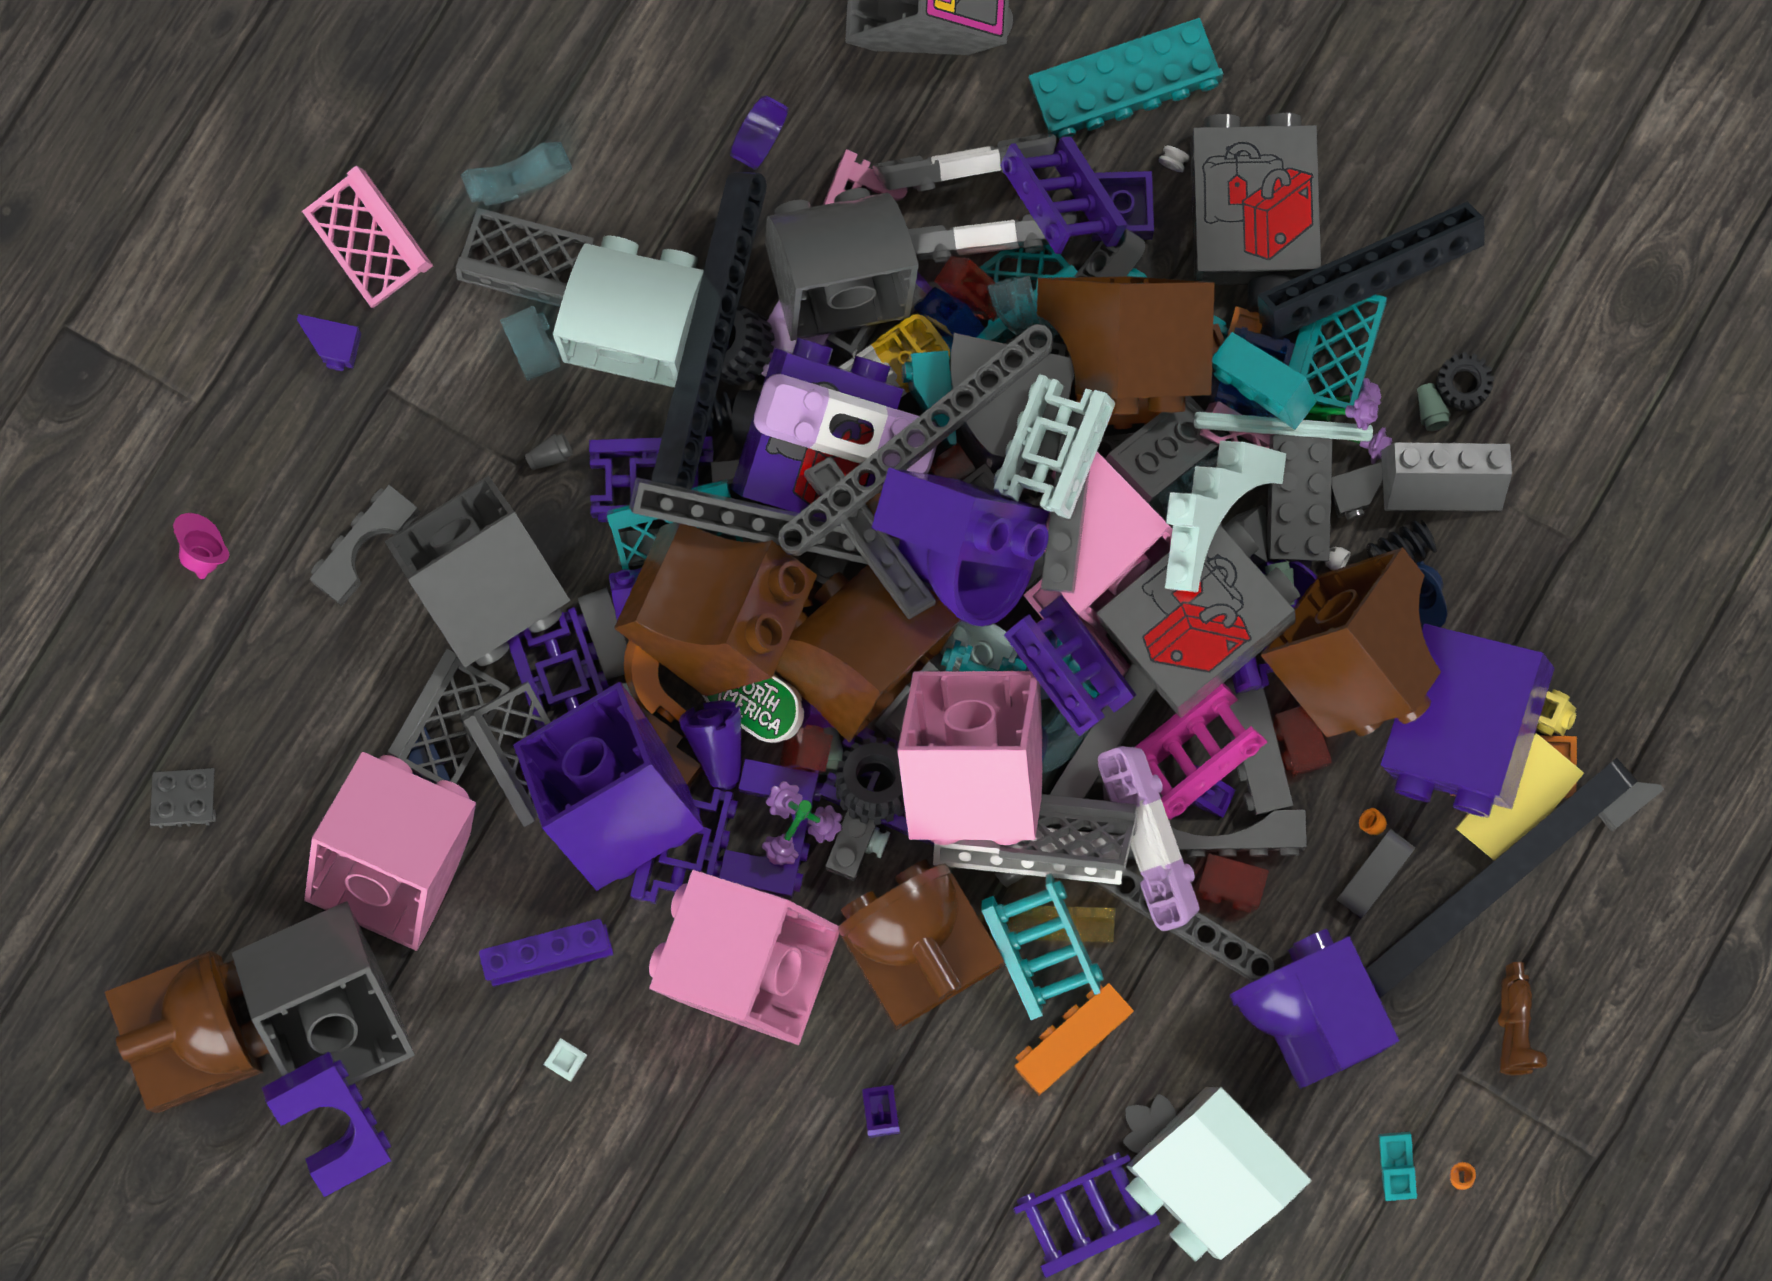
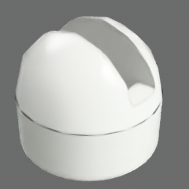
(1337, 558)

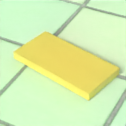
(1542, 787)

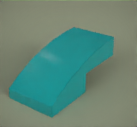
(1397, 1166)

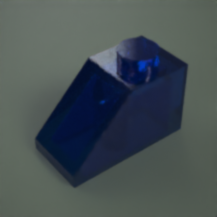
(949, 315)

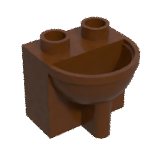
(918, 942)
(185, 1031)

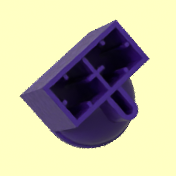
(963, 541)
(1319, 1009)

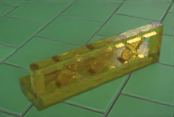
(1090, 922)

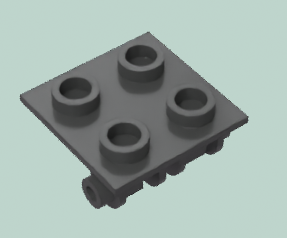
(182, 798)

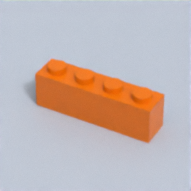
(1073, 1039)

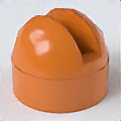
(1372, 821)
(1469, 1175)

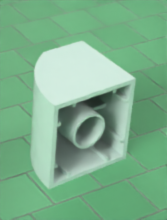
(628, 311)

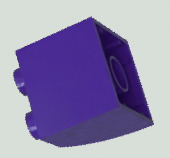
(607, 787)

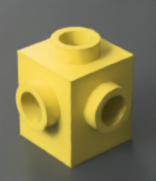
(1564, 714)

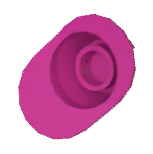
(200, 544)

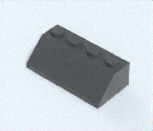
(1445, 476)

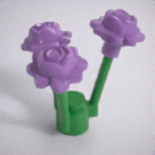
(1364, 413)

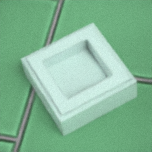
(565, 1059)

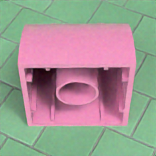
(1118, 541)
(972, 756)
(389, 848)
(743, 956)

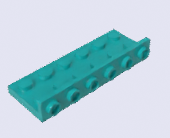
(1126, 79)

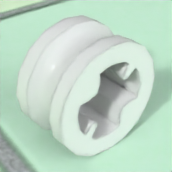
(1173, 158)

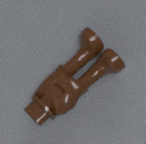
(1516, 1002)

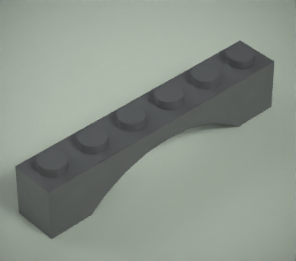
(1277, 832)

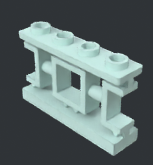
(1075, 454)

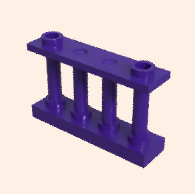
(1075, 176)
(1056, 677)
(1083, 1246)

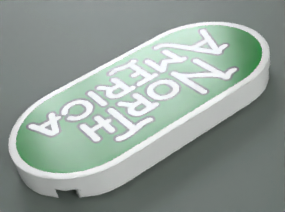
(767, 708)

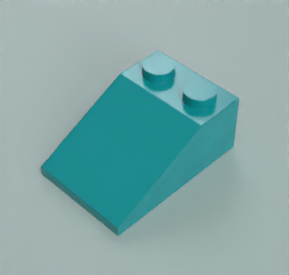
(929, 382)

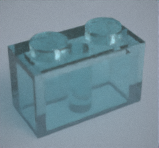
(531, 343)

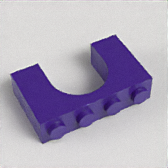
(758, 871)
(325, 1085)

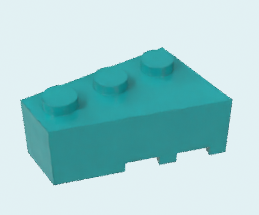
(1264, 380)

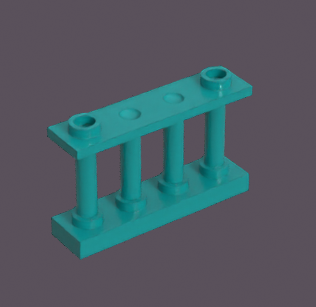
(1011, 942)

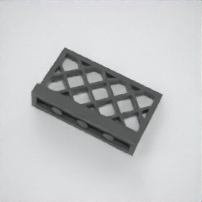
(511, 279)
(424, 708)
(496, 757)
(1080, 814)

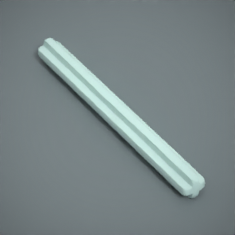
(1272, 425)

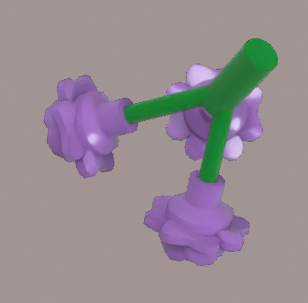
(786, 800)

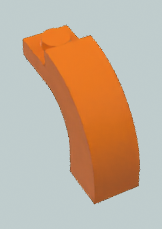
(644, 685)

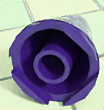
(716, 741)

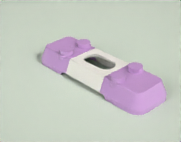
(802, 416)
(1165, 876)

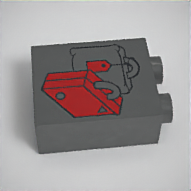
(1254, 199)
(1201, 638)

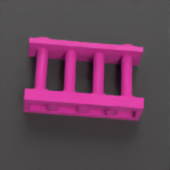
(1176, 731)

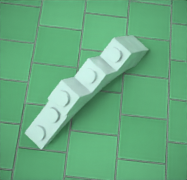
(1214, 492)

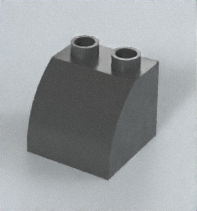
(841, 263)
(996, 424)
(478, 573)
(320, 994)

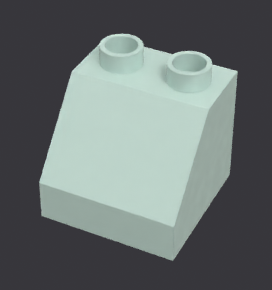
(1214, 1175)

